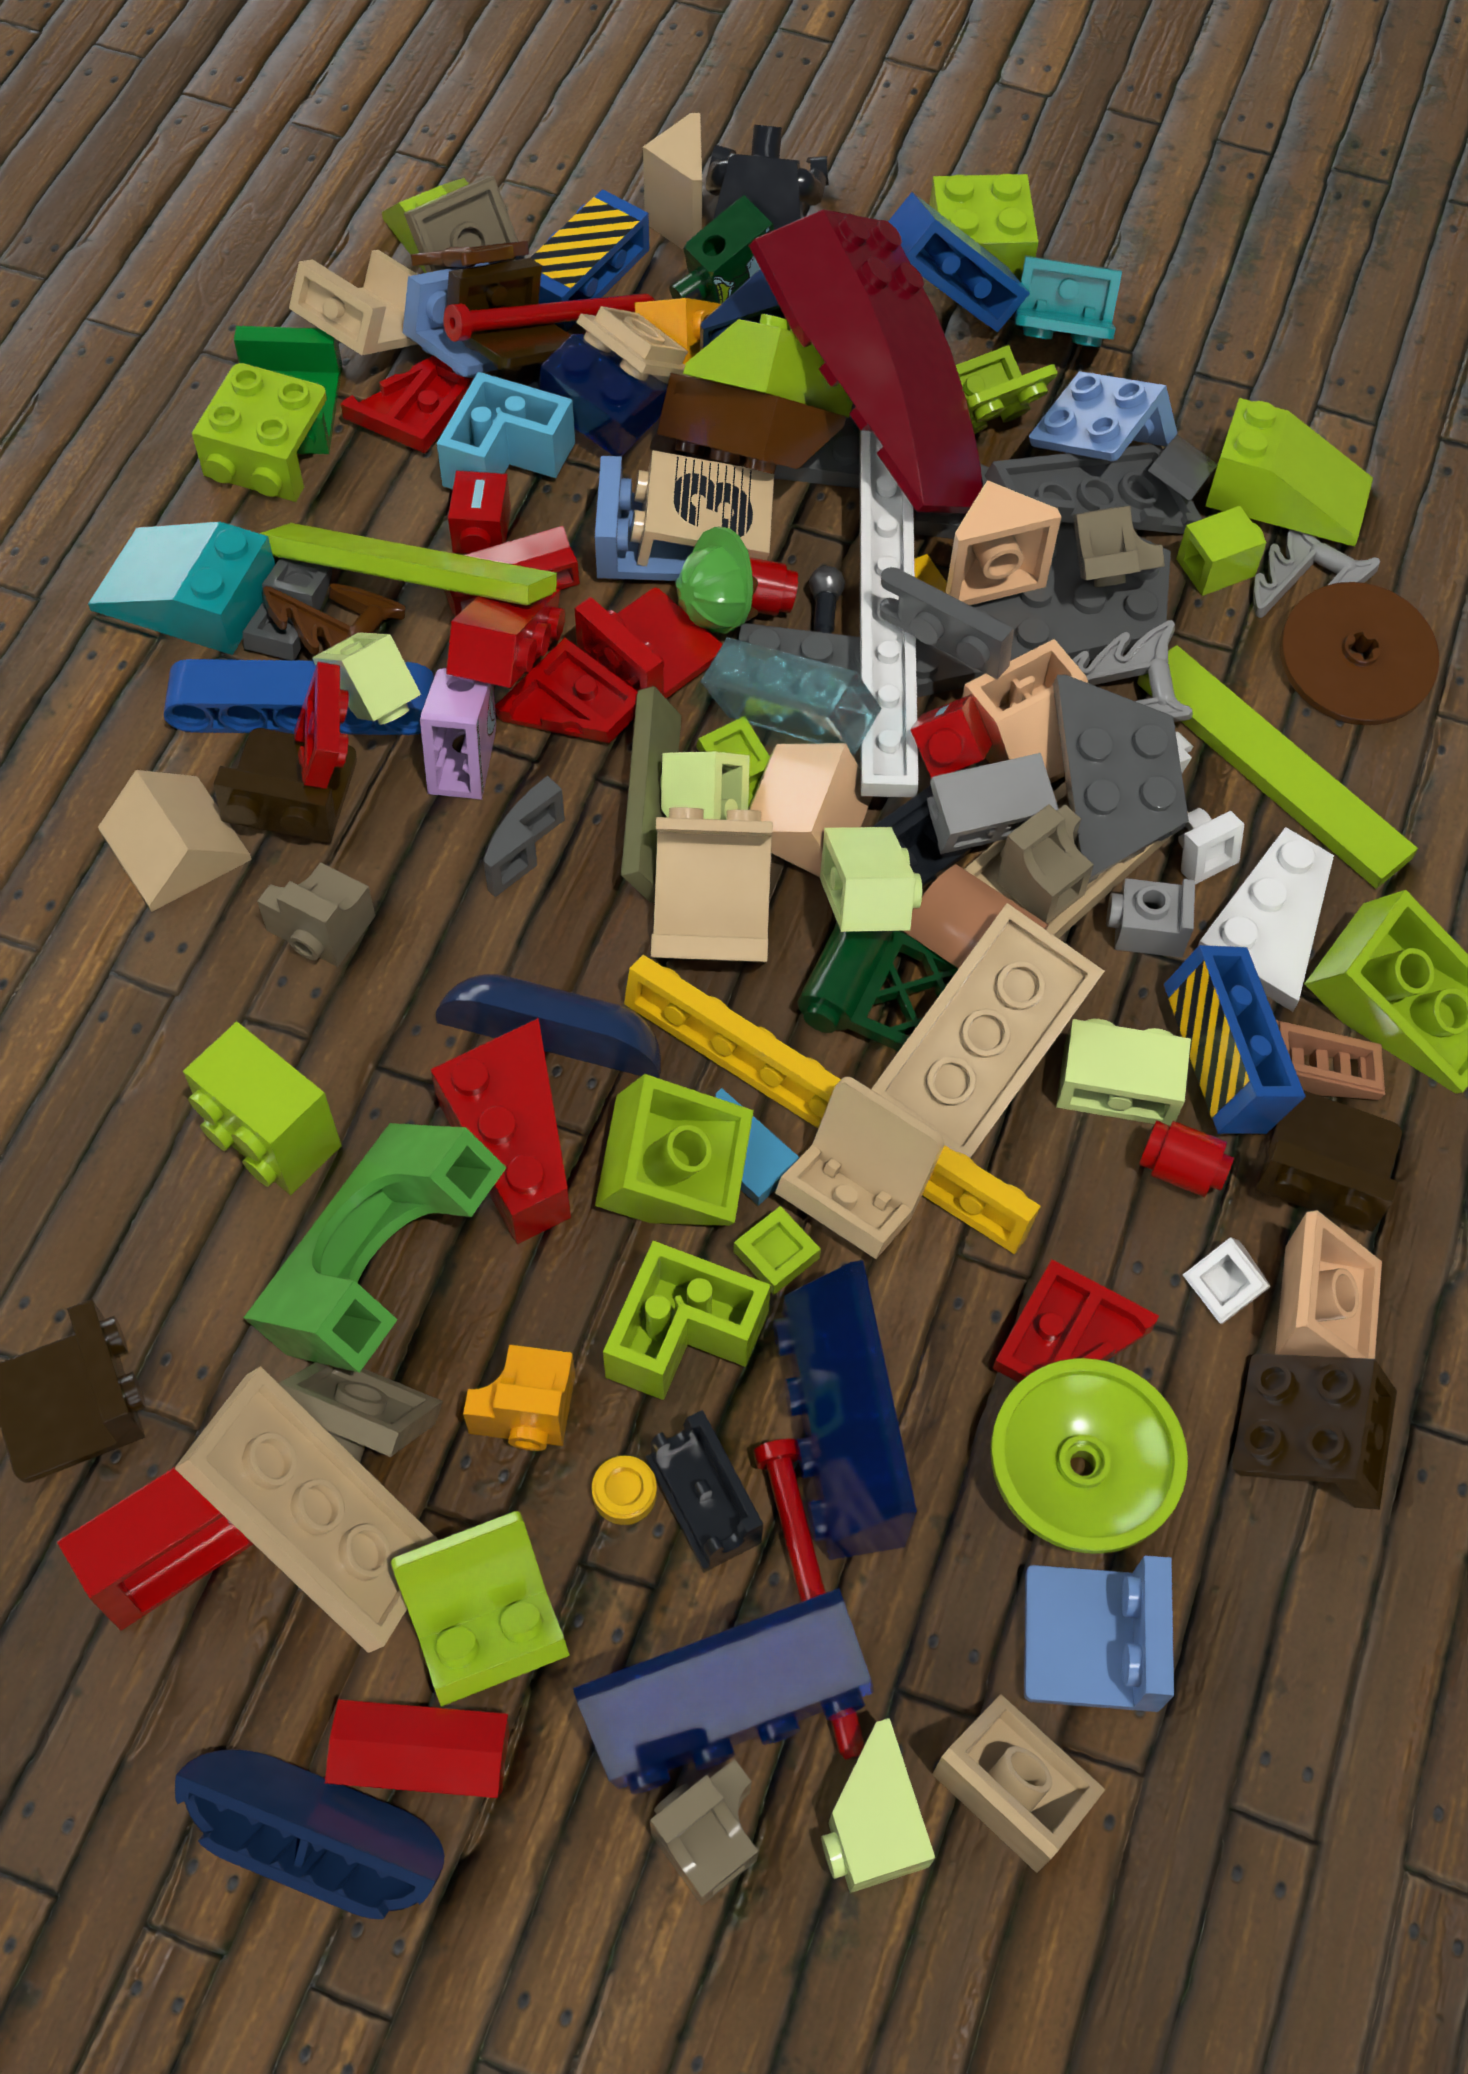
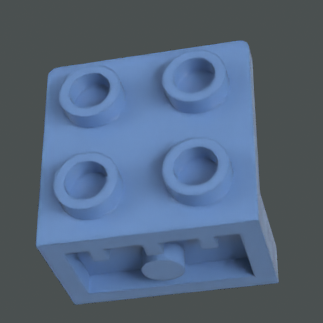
(424, 324)
(1103, 415)
(614, 552)
(1100, 1636)

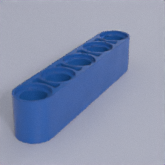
(266, 695)

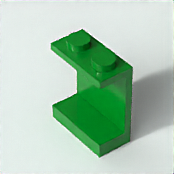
(301, 354)

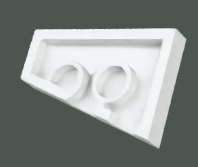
(1277, 914)

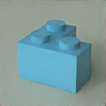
(504, 426)

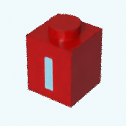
(479, 511)
(951, 737)

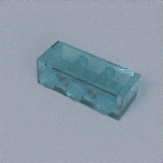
(791, 694)

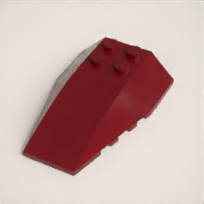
(875, 328)

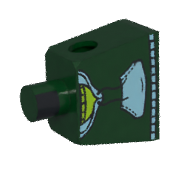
(721, 255)

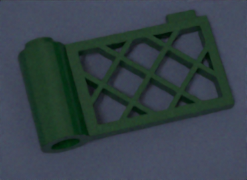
(851, 980)

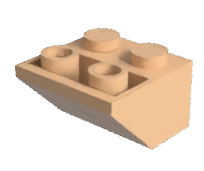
(1022, 706)

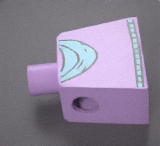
(456, 709)

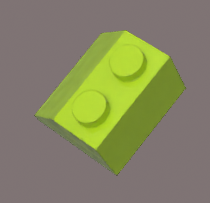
(674, 1155)

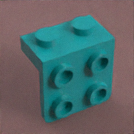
(1068, 300)

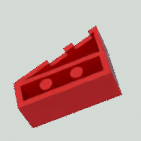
(508, 1105)

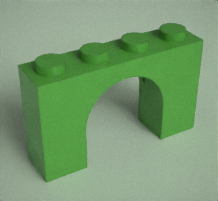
(315, 1300)

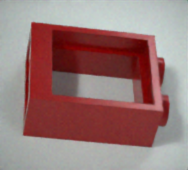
(150, 1548)

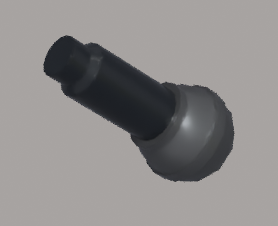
(826, 586)

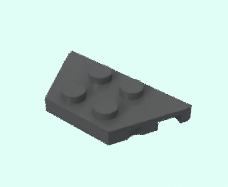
(1118, 772)

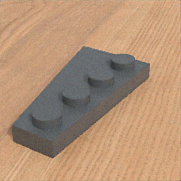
(1091, 484)

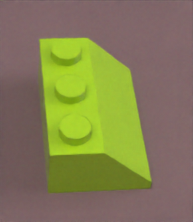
(768, 361)

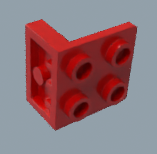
(646, 642)

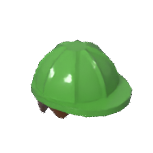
(718, 582)

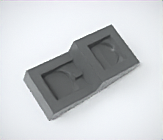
(1183, 467)
(299, 580)
(513, 844)

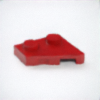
(570, 697)
(319, 726)

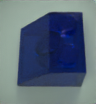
(606, 400)

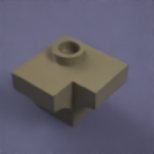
(1111, 547)
(1043, 863)
(320, 914)
(703, 1832)

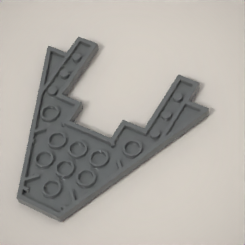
(1064, 610)

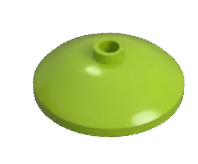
(1111, 1422)

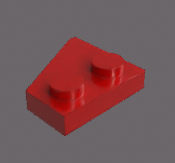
(411, 404)
(1071, 1320)

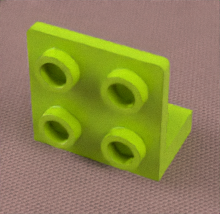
(479, 1607)

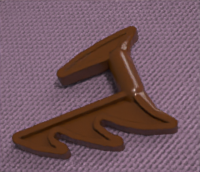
(470, 256)
(313, 623)

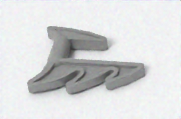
(1301, 554)
(1146, 656)

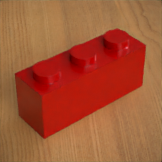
(502, 639)

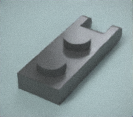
(946, 623)

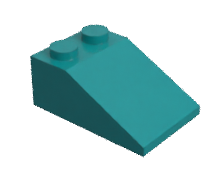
(189, 582)

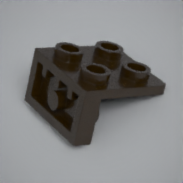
(1317, 1423)

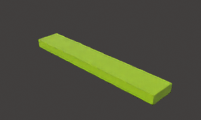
(412, 564)
(1286, 773)

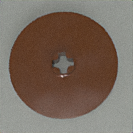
(1343, 684)

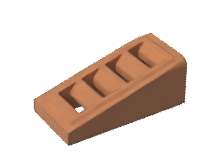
(1337, 1083)

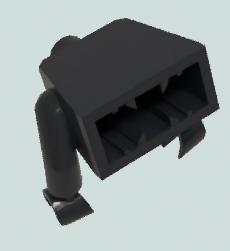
(765, 179)

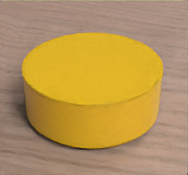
(624, 1490)

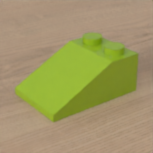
(1288, 475)
(1401, 986)

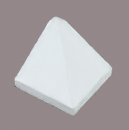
(1227, 1279)

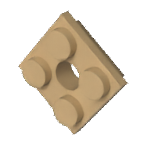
(637, 341)

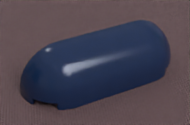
(568, 1021)
(310, 1832)

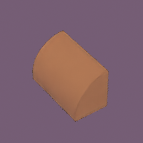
(957, 914)

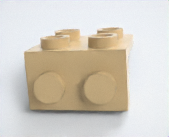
(863, 1167)

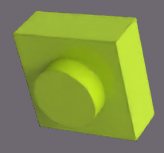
(777, 1249)

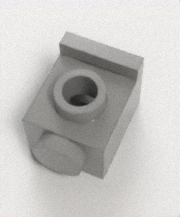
(1152, 916)

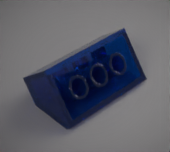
(846, 1415)
(726, 1692)

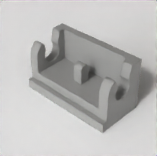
(988, 801)

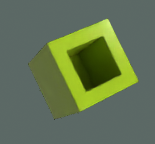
(1221, 550)

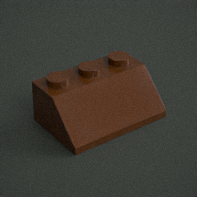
(743, 423)

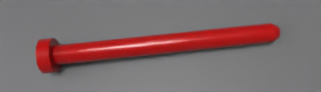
(461, 322)
(778, 1459)

